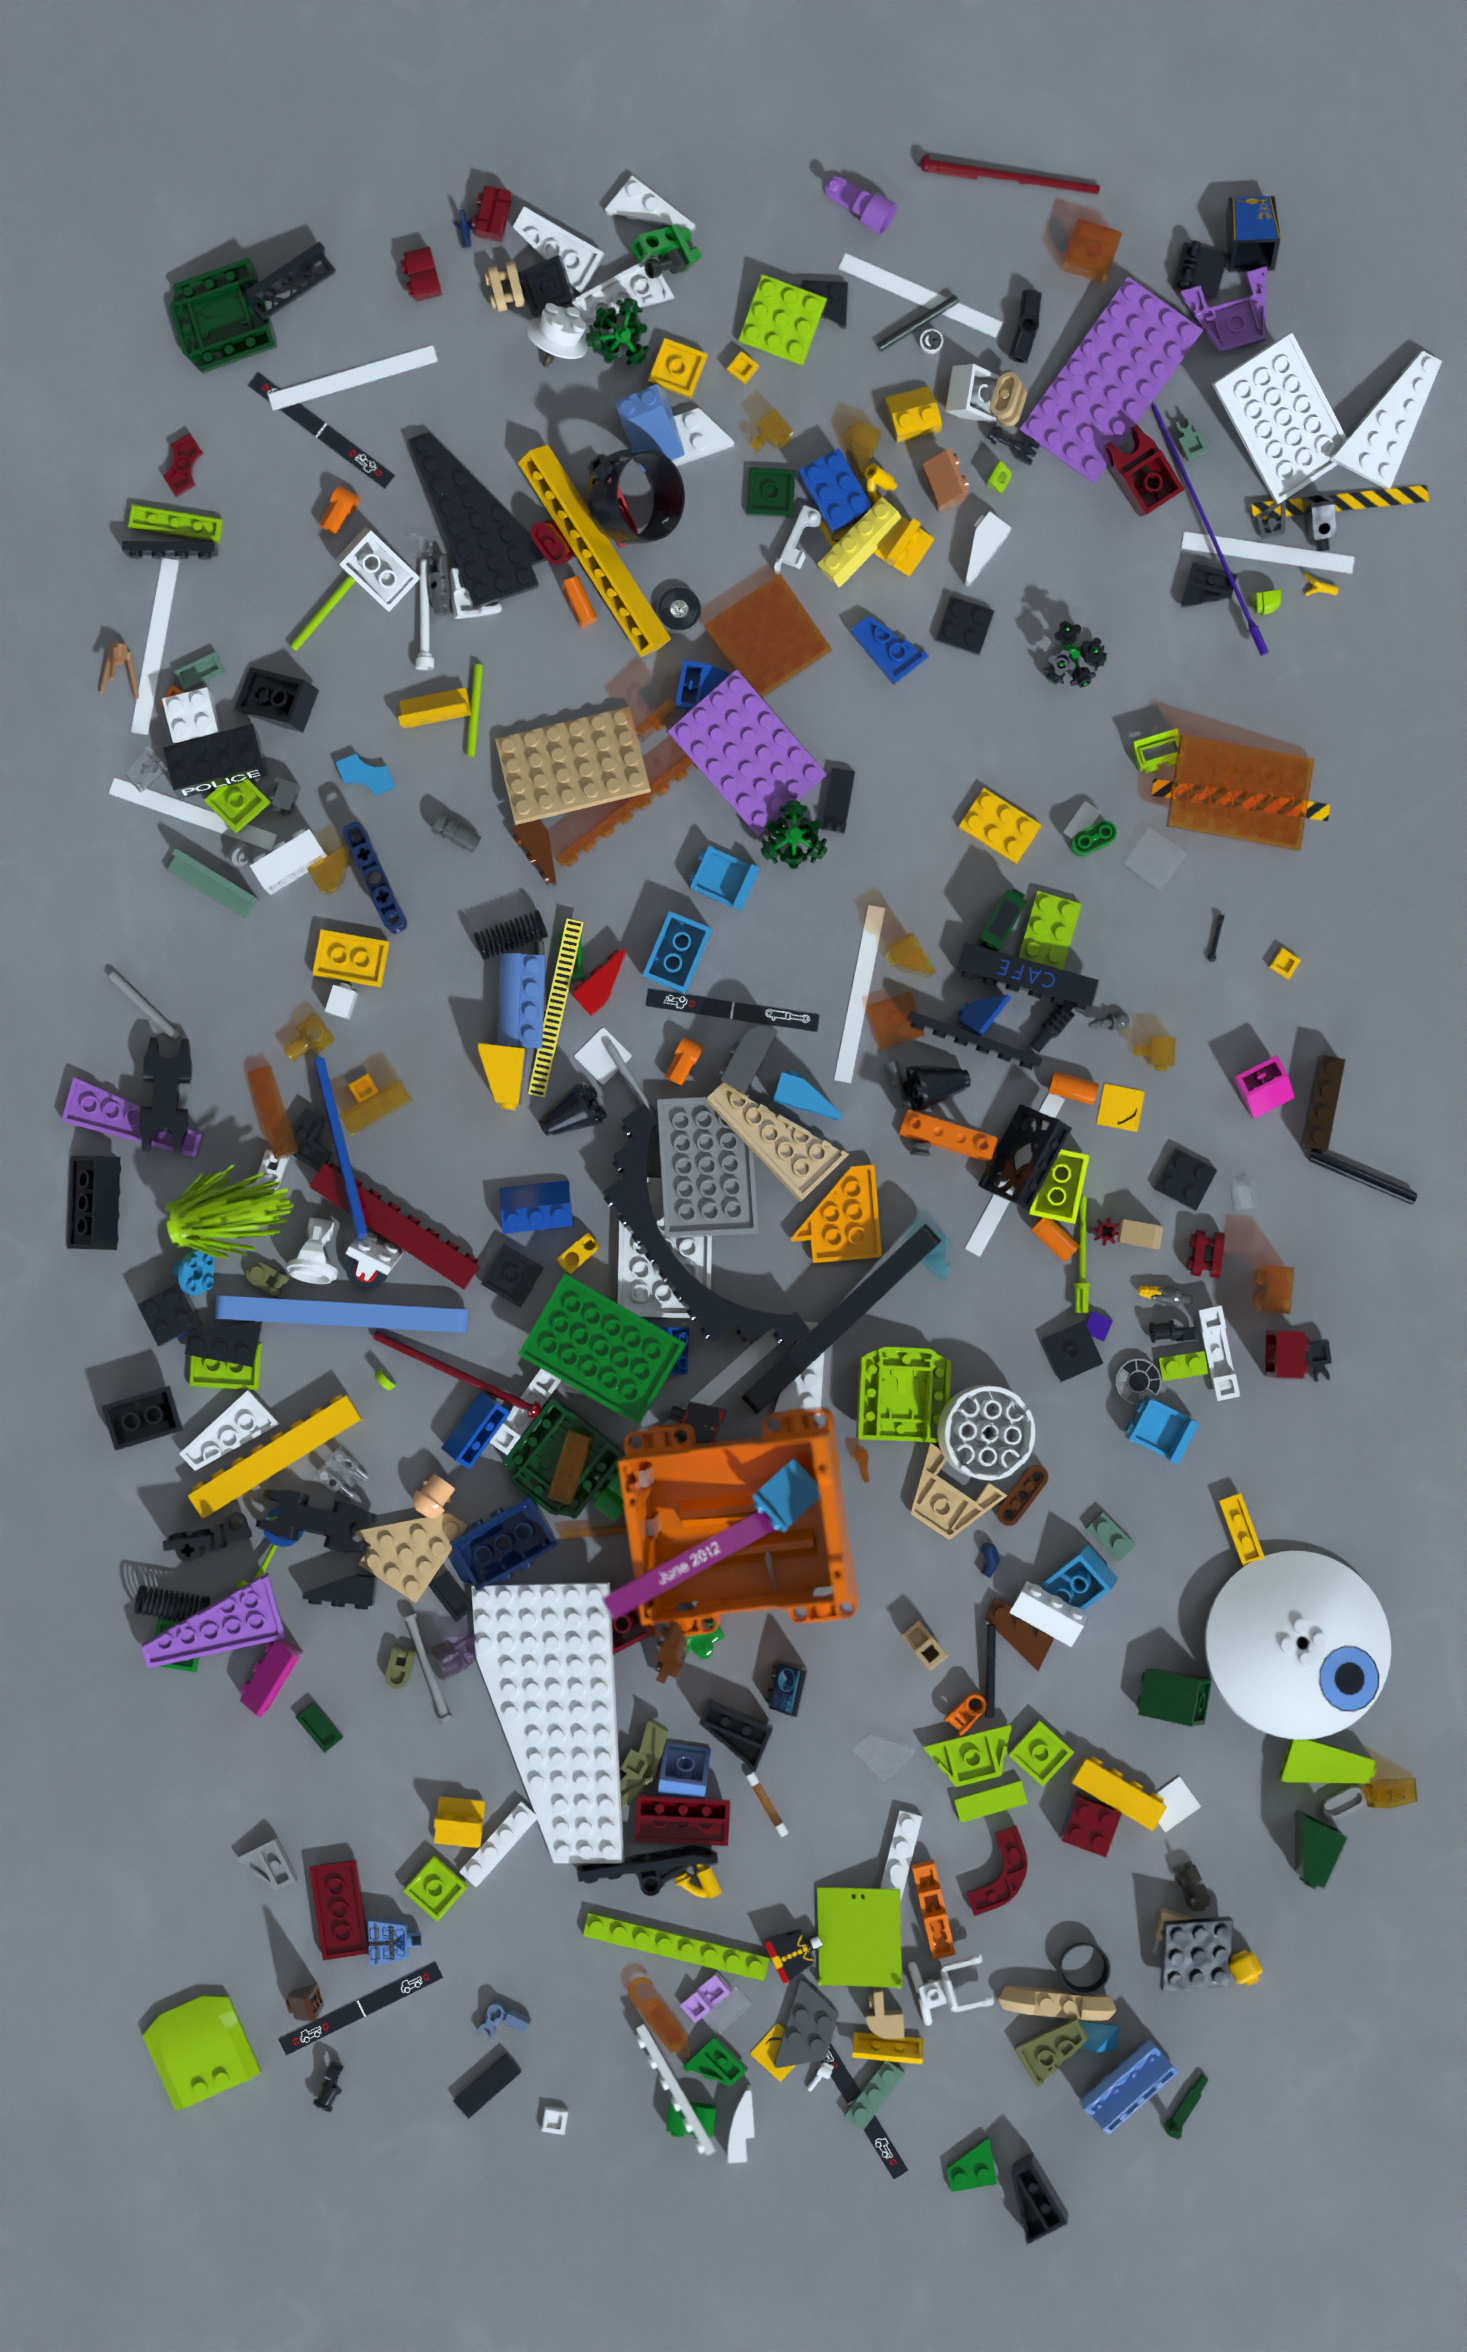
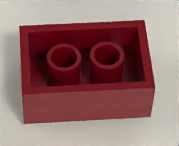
(1286, 1354)

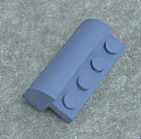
(521, 1000)
(1128, 2086)

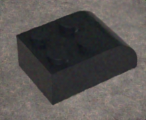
(142, 1418)

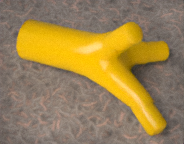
(1319, 586)

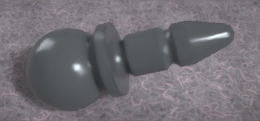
(1118, 1021)

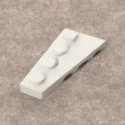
(807, 1387)

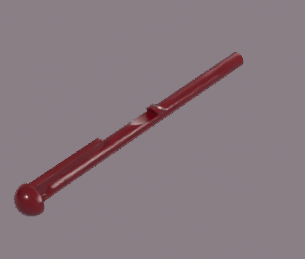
(972, 172)
(533, 1409)

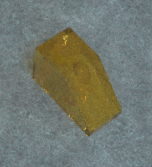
(862, 445)
(331, 871)
(1391, 1793)

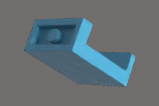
(723, 878)
(1161, 1429)

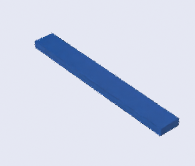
(340, 1148)

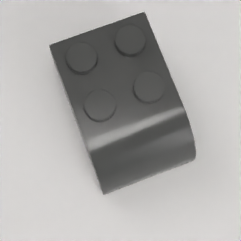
(747, 1058)

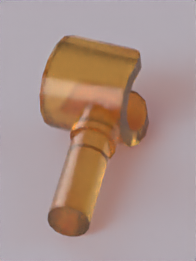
(861, 1456)

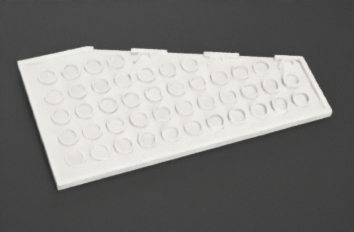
(554, 1693)

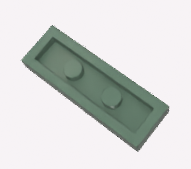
(874, 2094)

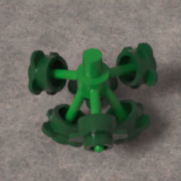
(630, 330)
(806, 831)

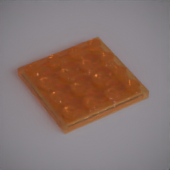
(768, 637)

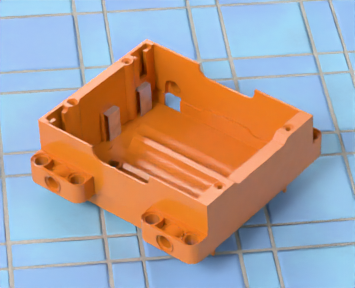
(691, 1491)

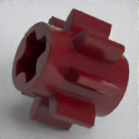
(1099, 1230)

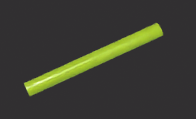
(322, 613)
(475, 706)

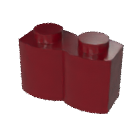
(422, 274)

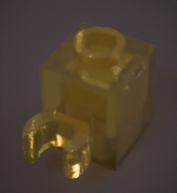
(772, 430)
(1160, 1052)

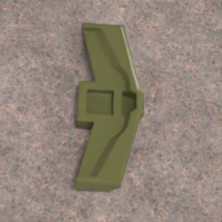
(642, 1765)

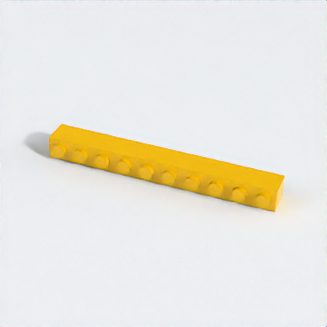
(594, 550)

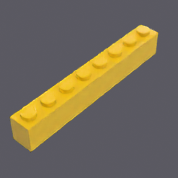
(275, 1456)

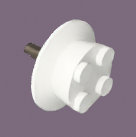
(558, 333)

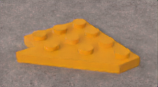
(846, 1220)

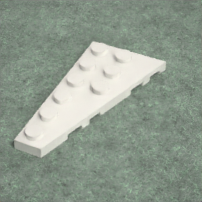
(1385, 431)

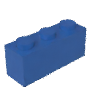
(475, 1430)

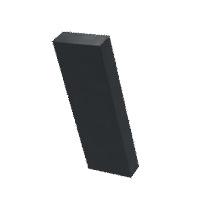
(487, 2086)

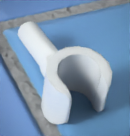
(824, 2071)

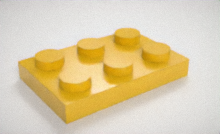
(999, 826)
(351, 958)

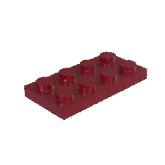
(339, 1909)

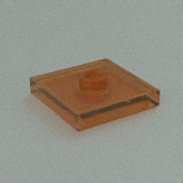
(656, 720)
(890, 1020)

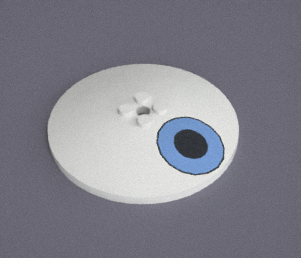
(1256, 1655)

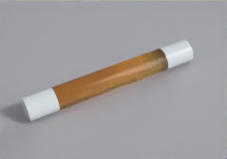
(767, 1804)

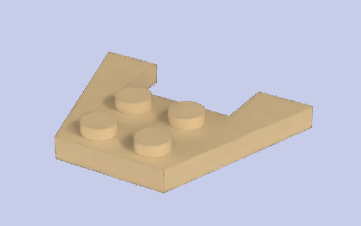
(943, 1505)

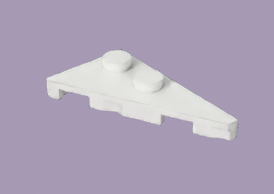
(641, 203)

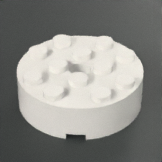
(963, 1426)

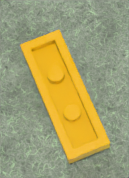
(1241, 1529)
(897, 2050)

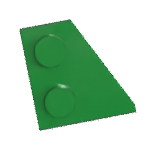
(973, 2169)

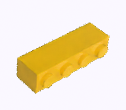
(1119, 1793)

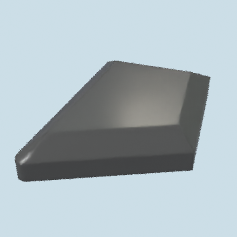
(1272, 526)

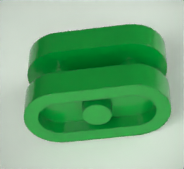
(1093, 838)

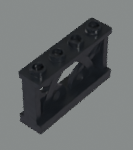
(1018, 1135)

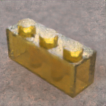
(376, 1107)

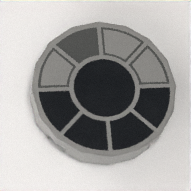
(1137, 1379)

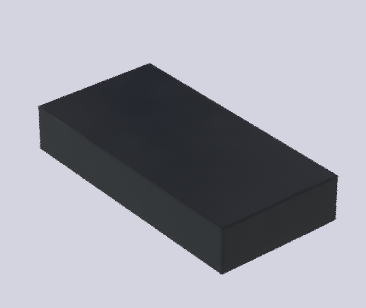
(451, 1596)

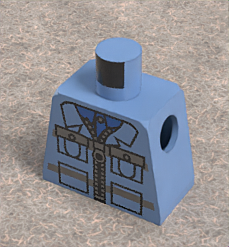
(390, 1940)

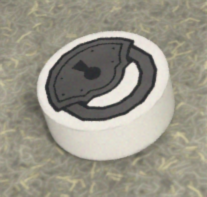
(931, 341)

